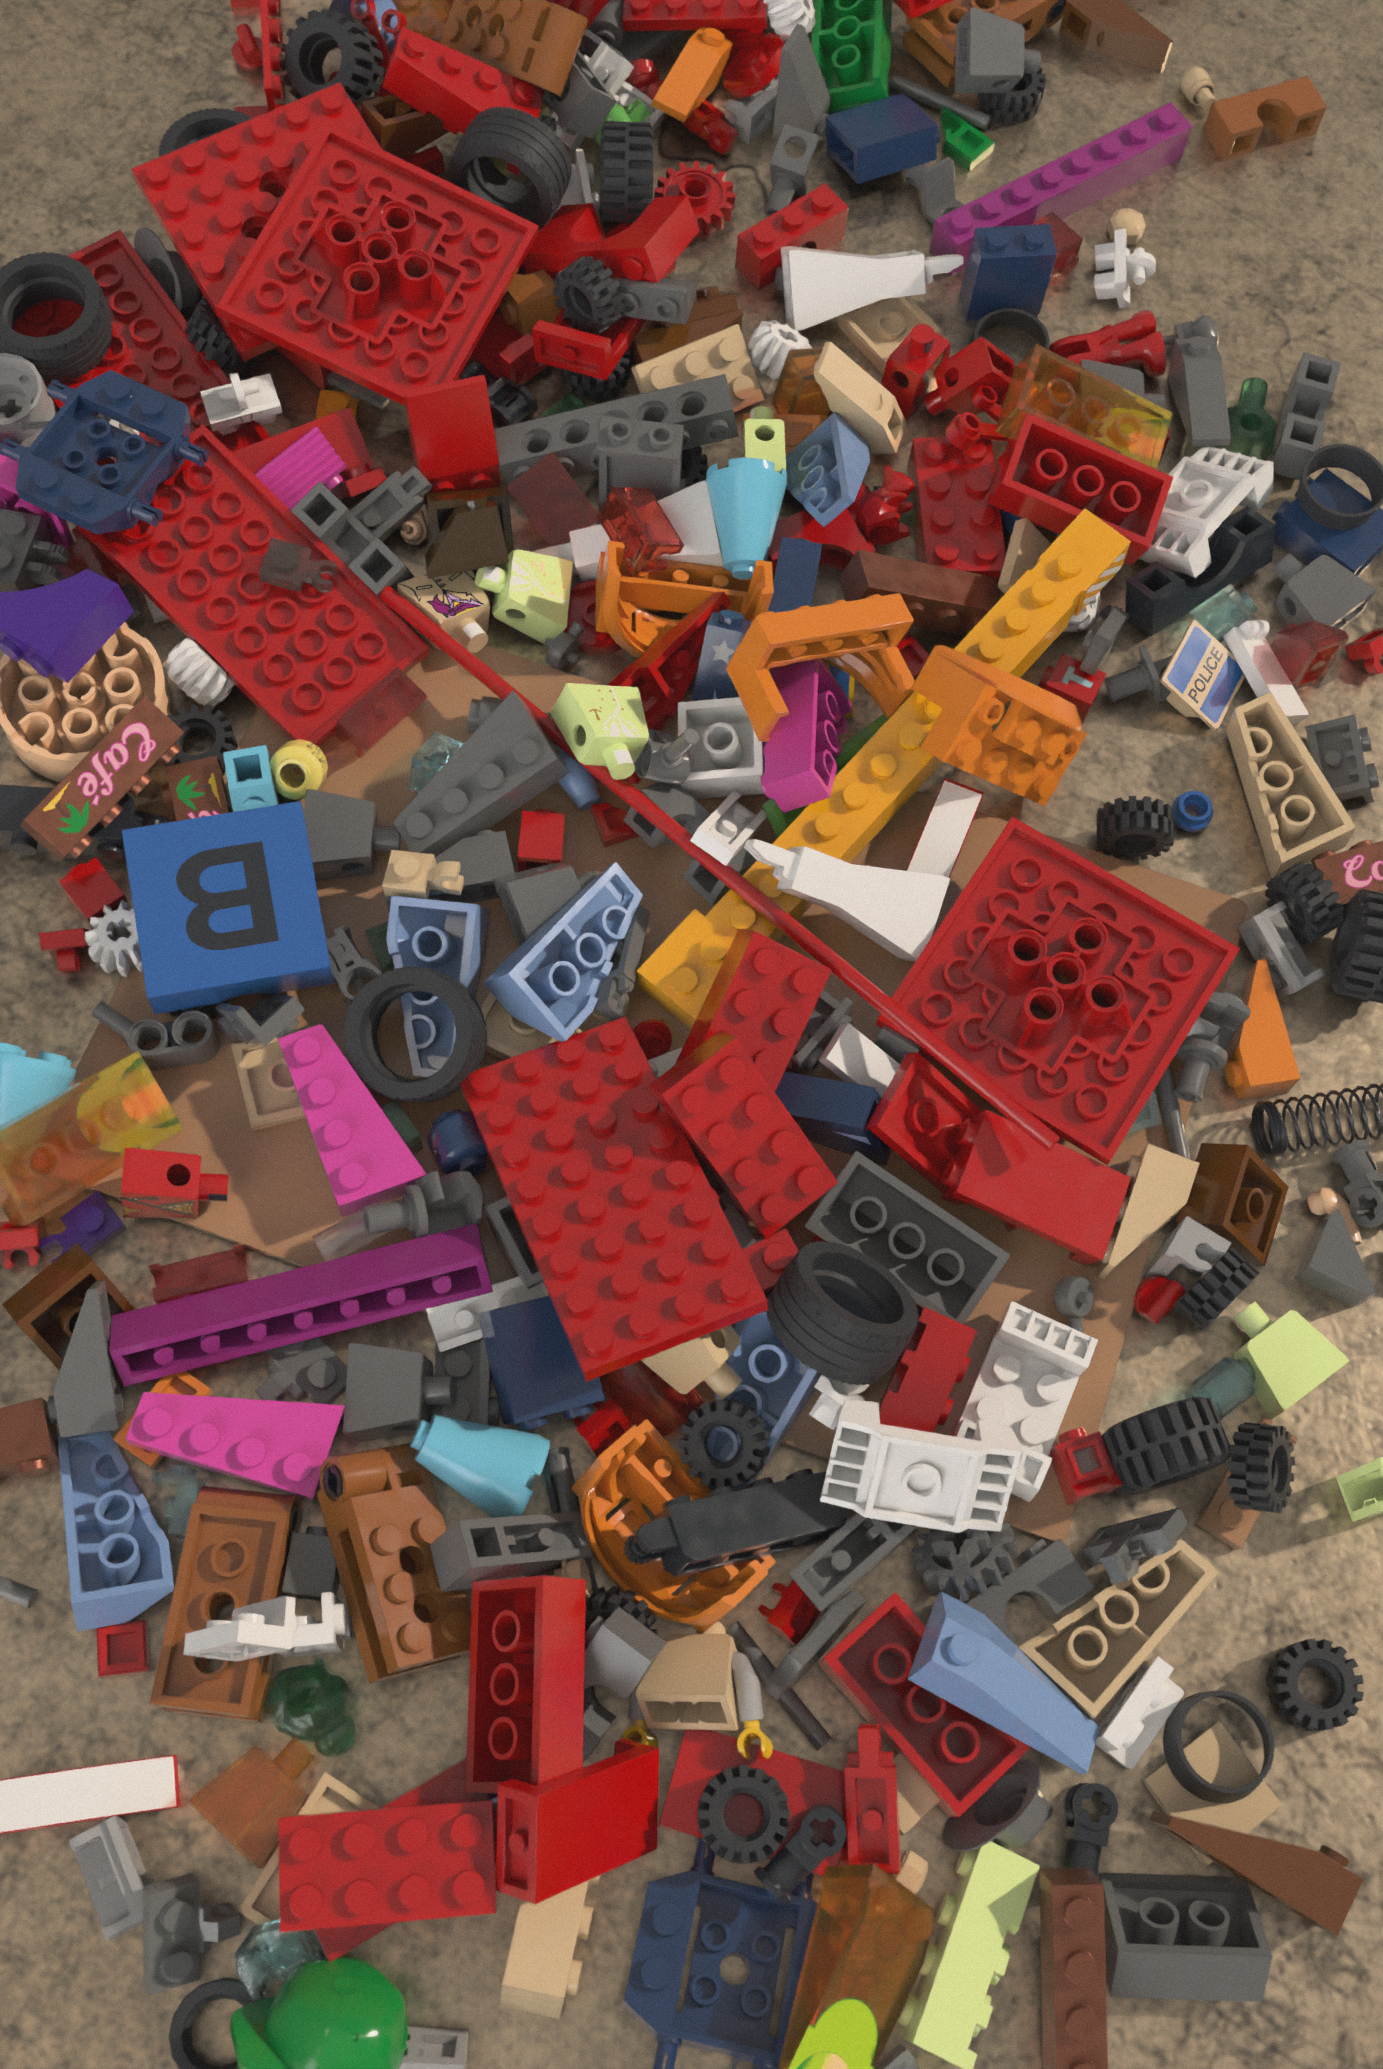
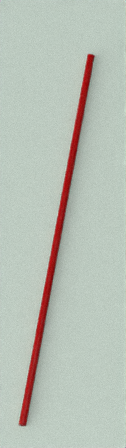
(741, 886)

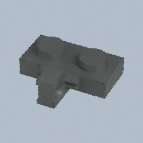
(307, 1369)
(1125, 1542)
(180, 1929)

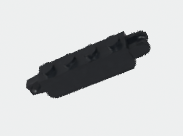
(107, 842)
(737, 1525)

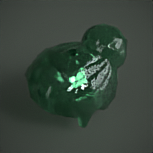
(312, 1708)

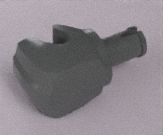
(1208, 1042)
(430, 1206)

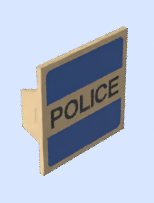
(1202, 676)

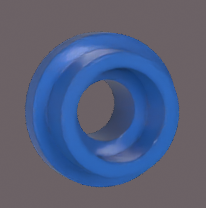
(1196, 802)

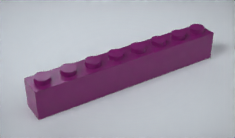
(1070, 180)
(299, 1304)

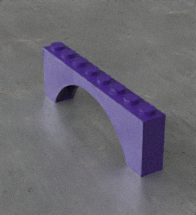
(62, 622)

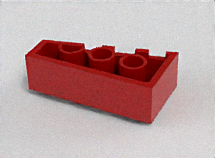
(453, 84)

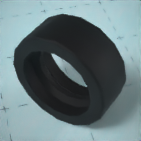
(182, 2021)

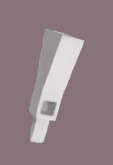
(834, 283)
(686, 510)
(884, 904)

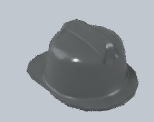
(167, 269)
(1005, 1814)

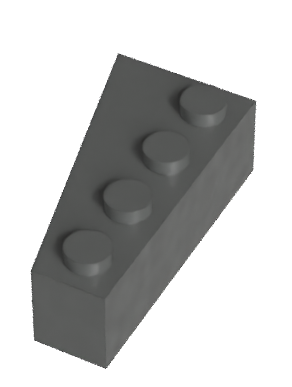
(483, 781)

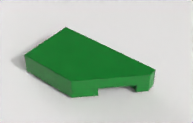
(962, 141)

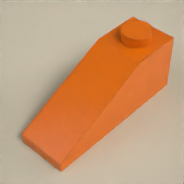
(694, 74)
(1260, 1049)

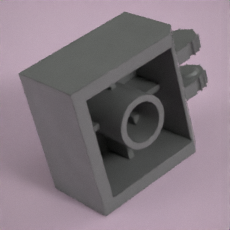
(24, 551)

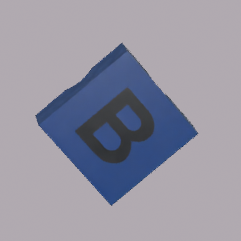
(226, 907)

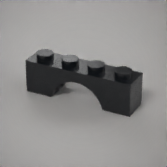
(1236, 550)

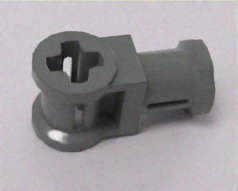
(1365, 1180)

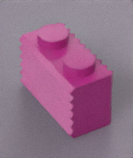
(301, 467)

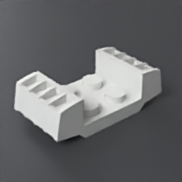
(1198, 502)
(1027, 1387)
(921, 1474)

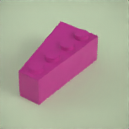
(804, 743)
(352, 1134)
(246, 1439)

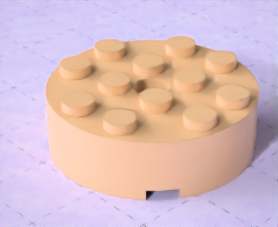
(61, 722)

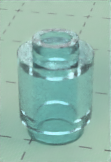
(1227, 1384)

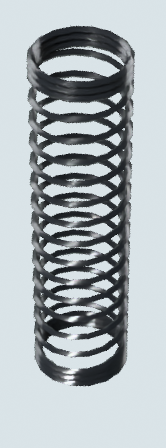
(1277, 1123)

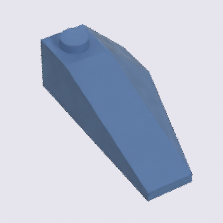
(828, 468)
(444, 939)
(560, 967)
(771, 1384)
(113, 1543)
(988, 1676)

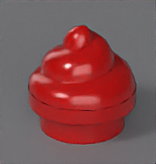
(642, 74)

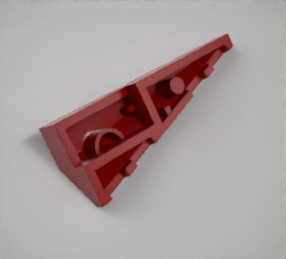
(670, 665)

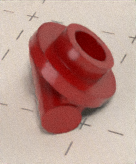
(248, 48)
(653, 1037)
(1157, 1297)

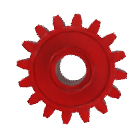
(707, 192)

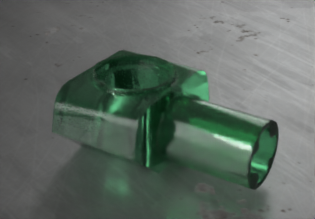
(1250, 424)

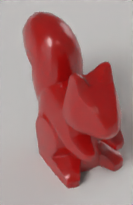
(880, 510)

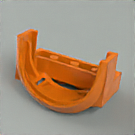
(676, 589)
(849, 635)
(1027, 747)
(651, 1472)

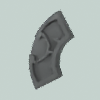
(814, 1644)

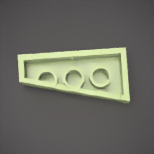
(968, 1953)

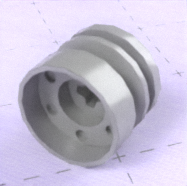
(22, 392)

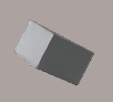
(1334, 1263)

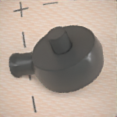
(564, 648)
(1074, 1299)

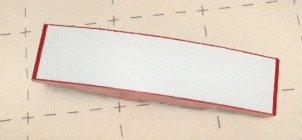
(945, 829)
(88, 1794)

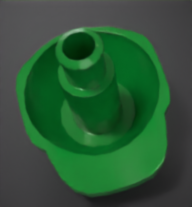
(324, 2019)

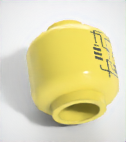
(290, 780)

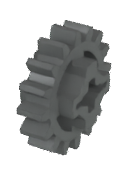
(964, 1559)

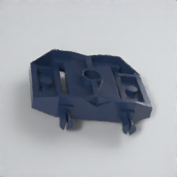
(62, 462)
(732, 1922)

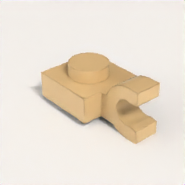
(416, 874)

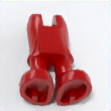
(1104, 346)

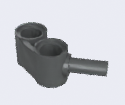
(667, 757)
(173, 1048)

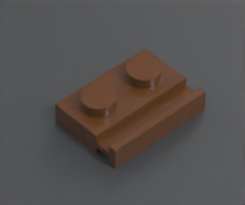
(707, 304)

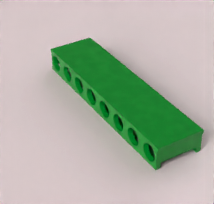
(853, 50)

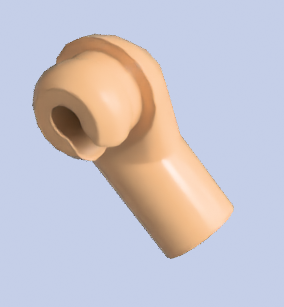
(415, 528)
(1328, 1201)

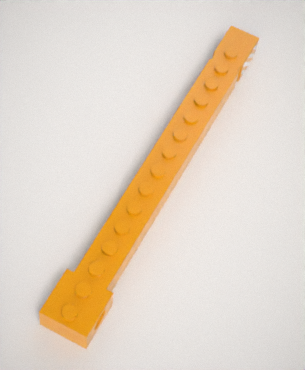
(890, 763)

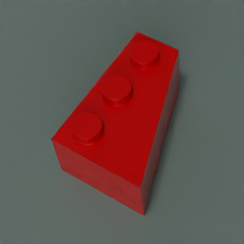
(926, 1373)

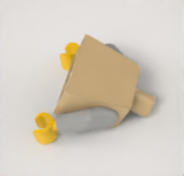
(699, 1686)

